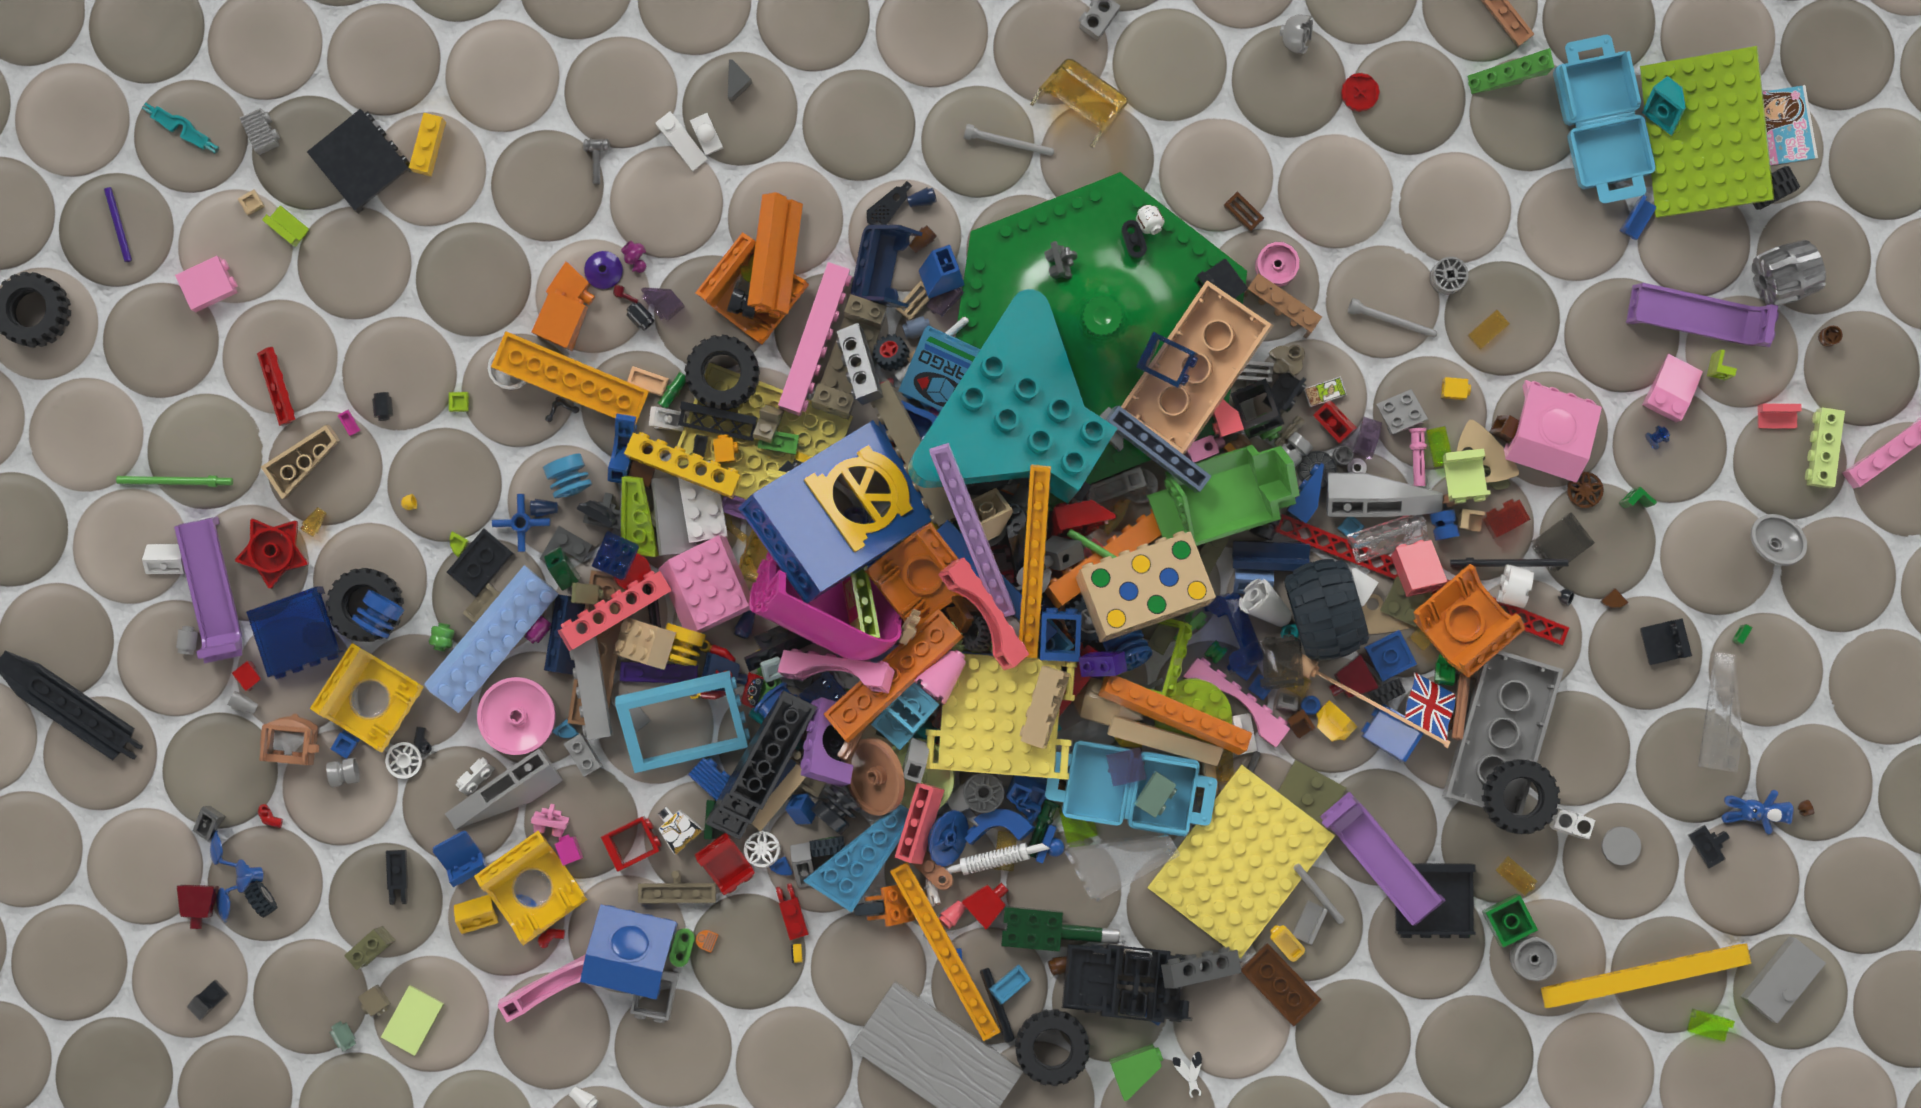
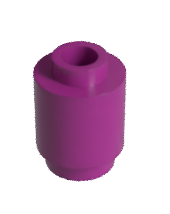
(538, 630)

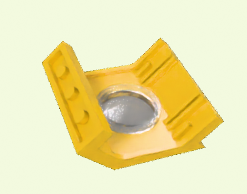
(367, 697)
(538, 875)

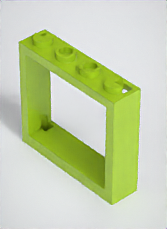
(1178, 655)

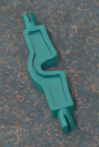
(172, 122)

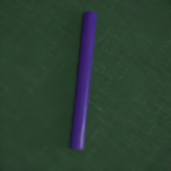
(117, 224)

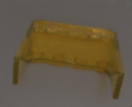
(1085, 94)

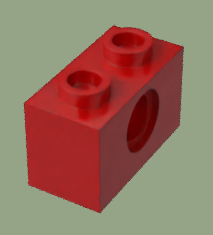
(1335, 421)

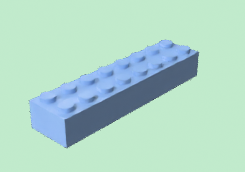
(491, 639)

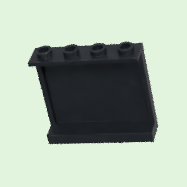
(359, 159)
(1454, 915)

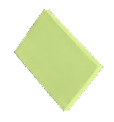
(412, 1020)

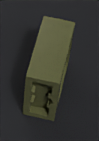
(369, 947)

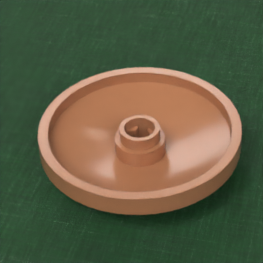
(876, 777)

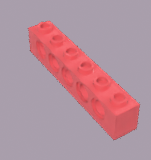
(573, 639)

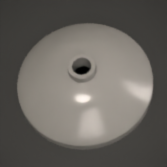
(1778, 539)

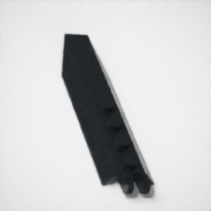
(67, 706)

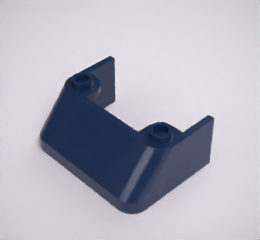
(877, 263)

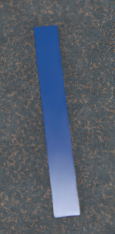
(957, 543)

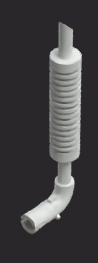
(988, 860)

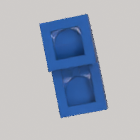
(345, 744)

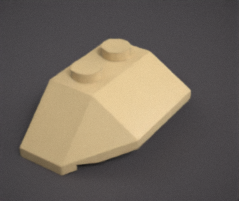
(1099, 709)

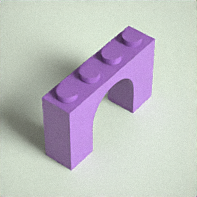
(816, 762)

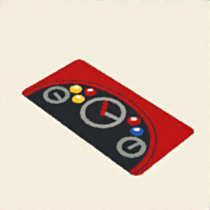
(752, 690)

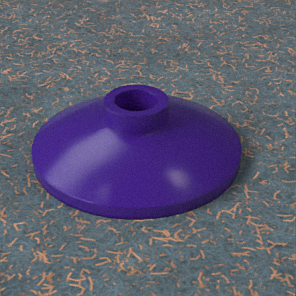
(605, 279)

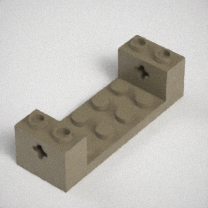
(834, 391)

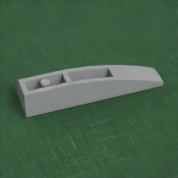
(1377, 497)
(508, 791)

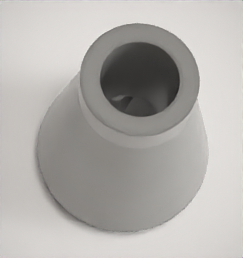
(242, 703)

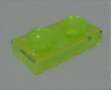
(1438, 444)

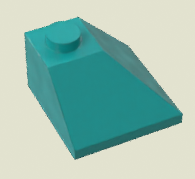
(1665, 105)

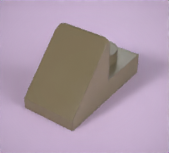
(768, 423)

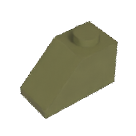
(586, 594)

